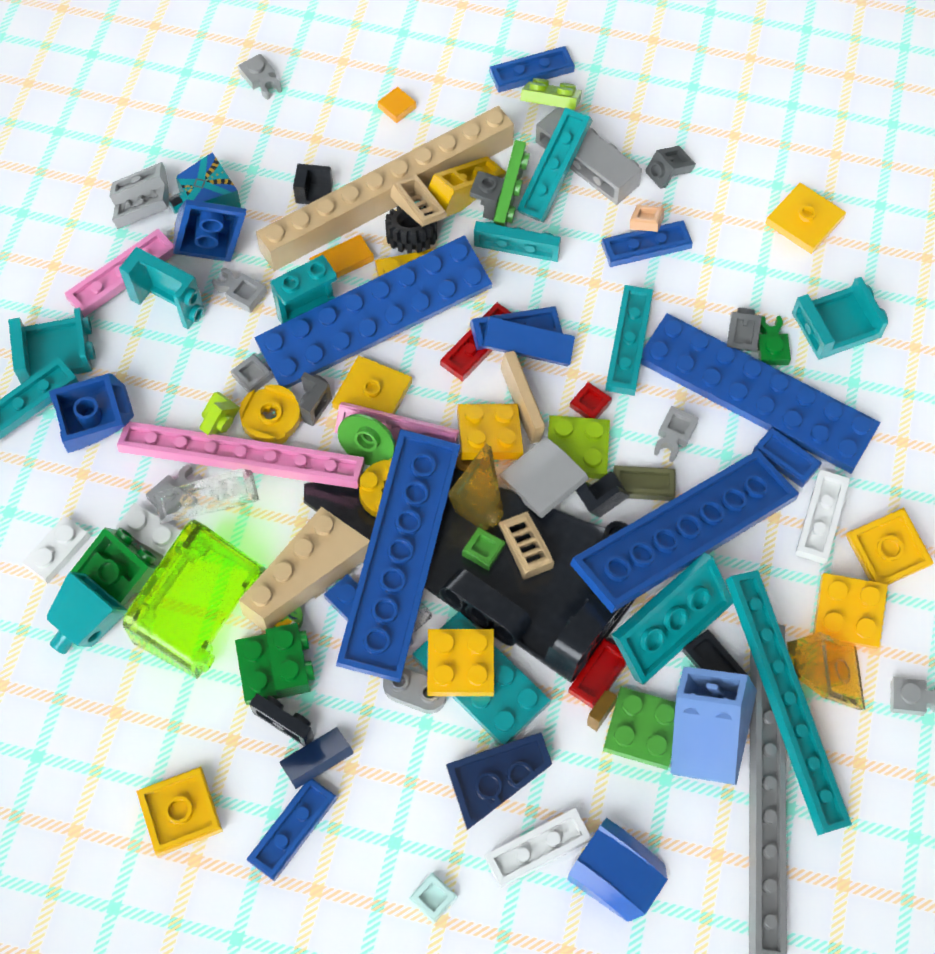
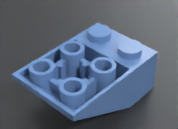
(711, 724)

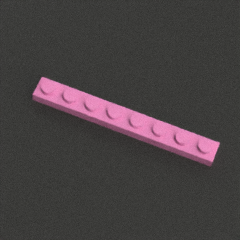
(241, 453)

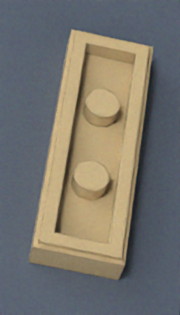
(523, 396)

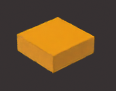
(397, 104)

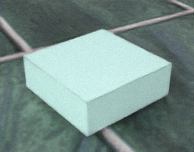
(433, 898)

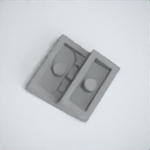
(139, 195)
(544, 477)

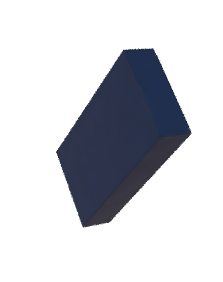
(316, 757)

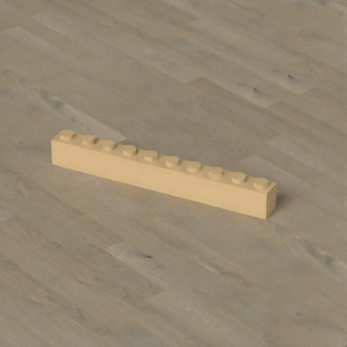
(370, 194)

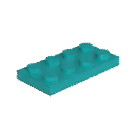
(673, 618)
(515, 696)

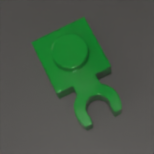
(772, 346)

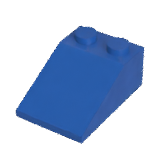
(207, 230)

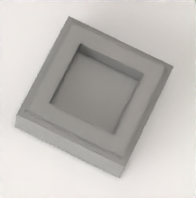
(252, 373)

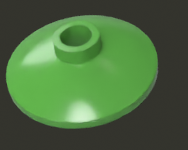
(366, 438)

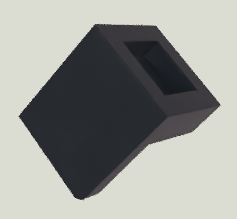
(311, 183)
(603, 494)

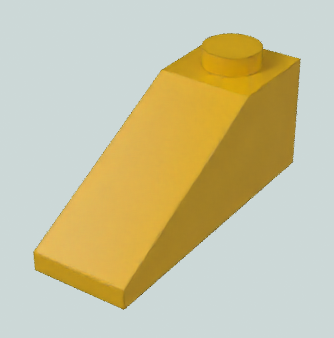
(453, 185)

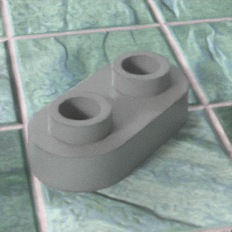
(412, 693)

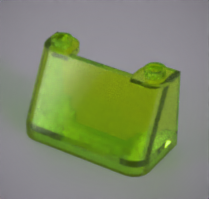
(190, 598)

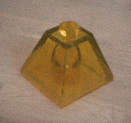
(478, 491)
(828, 668)

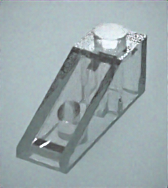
(206, 496)

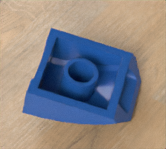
(91, 410)
(619, 872)

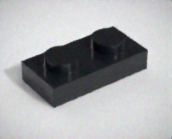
(272, 712)

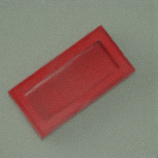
(598, 674)

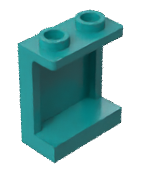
(149, 274)
(303, 288)
(840, 319)
(42, 343)

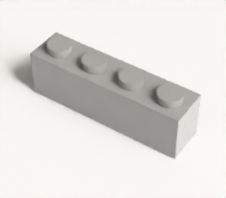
(596, 161)

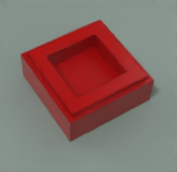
(590, 401)

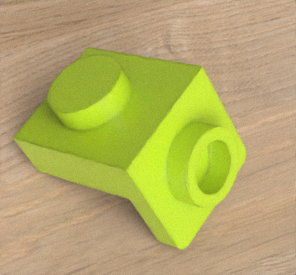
(218, 414)

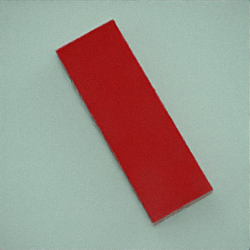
(463, 356)

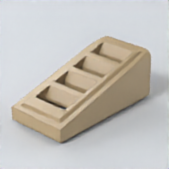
(414, 186)
(535, 567)

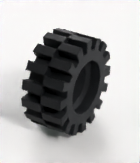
(407, 234)

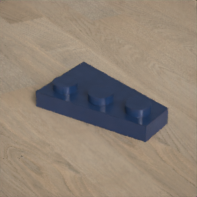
(494, 775)

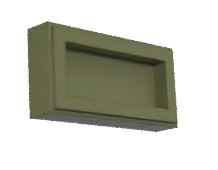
(647, 482)

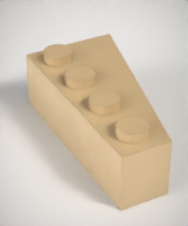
(309, 564)

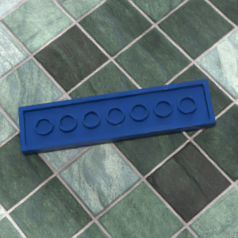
(373, 312)
(759, 392)
(683, 530)
(398, 556)

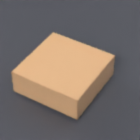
(647, 218)

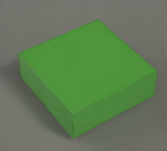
(483, 548)

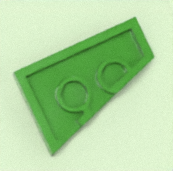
(512, 184)

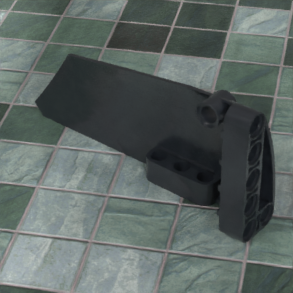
(545, 615)

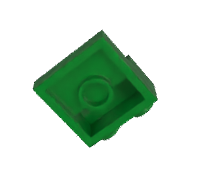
(117, 564)
(275, 663)

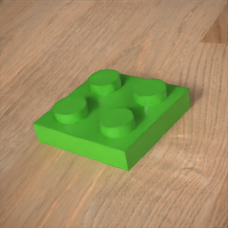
(641, 728)

